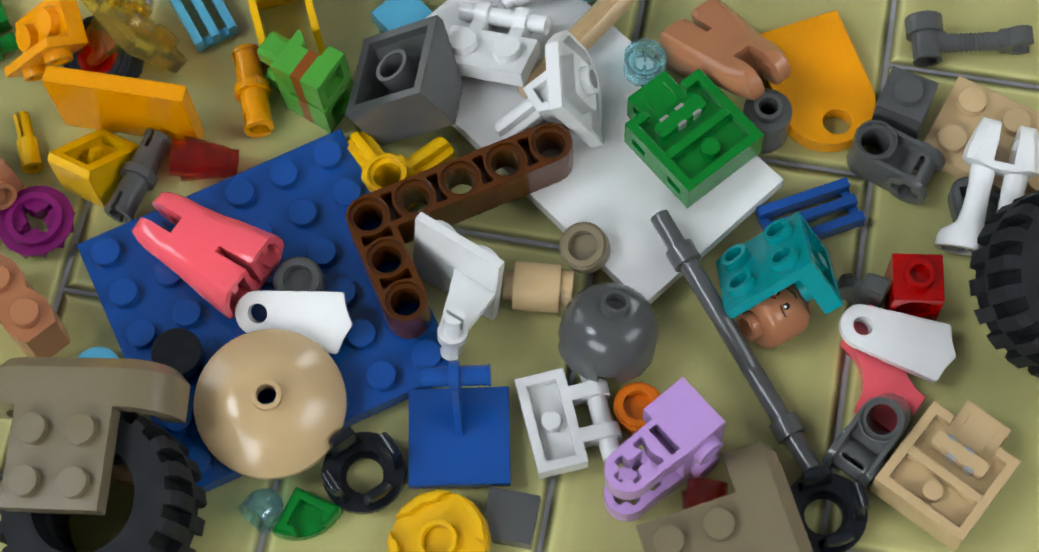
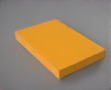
(121, 103)

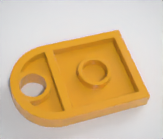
(823, 81)

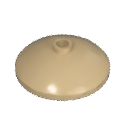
(278, 436)

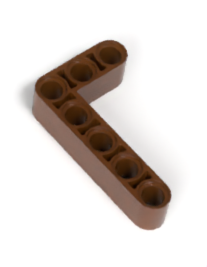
(434, 190)

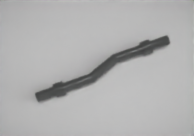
(685, 259)

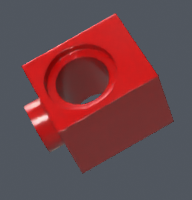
(915, 285)

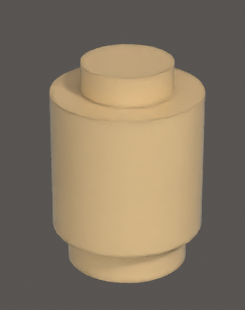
(538, 286)

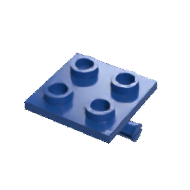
(456, 431)

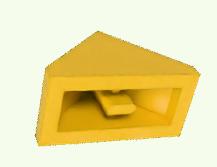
(92, 165)

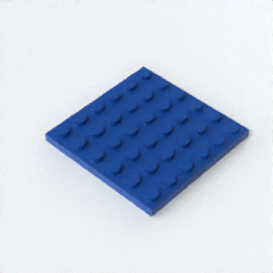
(305, 204)

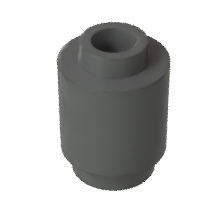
(772, 117)

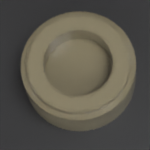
(584, 247)

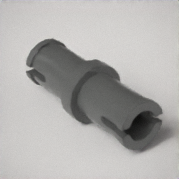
(138, 176)

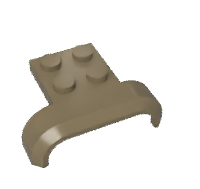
(69, 423)
(752, 519)

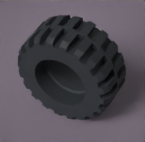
(1009, 281)
(163, 506)

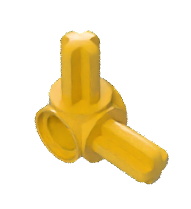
(385, 168)

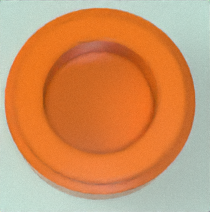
(630, 403)

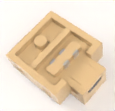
(947, 471)

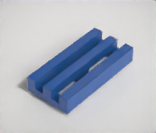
(813, 196)

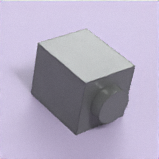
(905, 101)

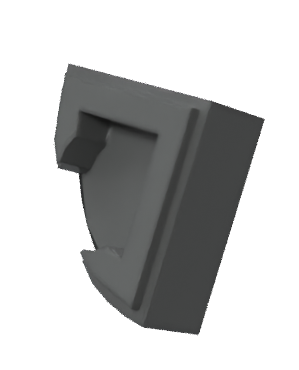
(863, 291)

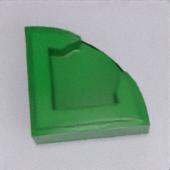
(306, 516)

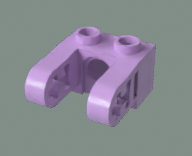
(678, 443)

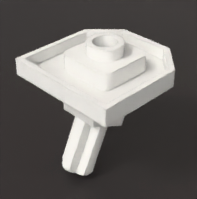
(561, 94)

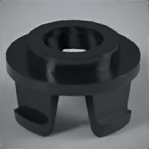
(345, 450)
(849, 497)

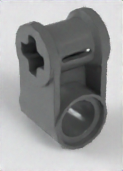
(897, 161)
(863, 446)

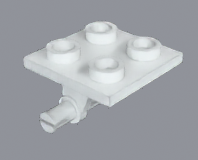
(464, 271)

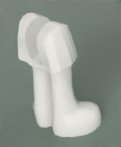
(980, 154)

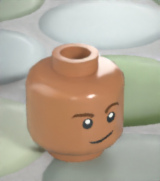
(776, 318)

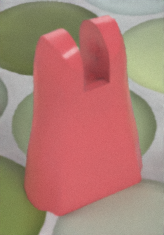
(210, 250)

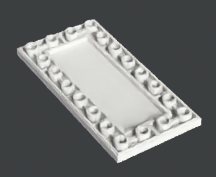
(610, 180)

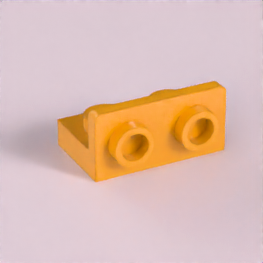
(47, 38)

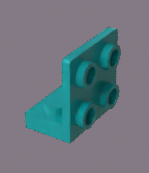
(774, 260)

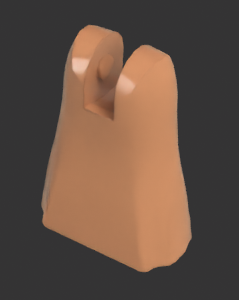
(724, 50)

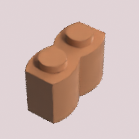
(28, 314)

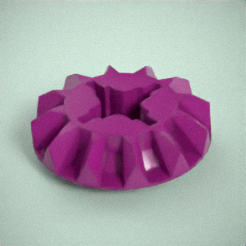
(37, 202)

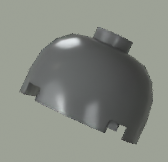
(608, 332)

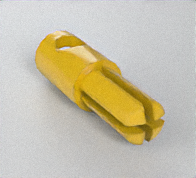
(27, 144)

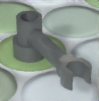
(929, 39)

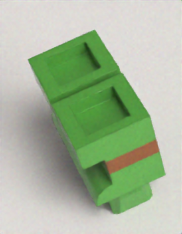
(308, 82)

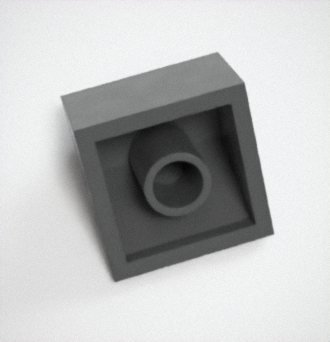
(406, 82)

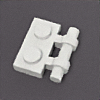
(493, 54)
(553, 425)

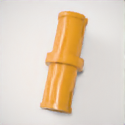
(252, 91)

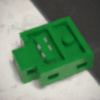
(689, 134)

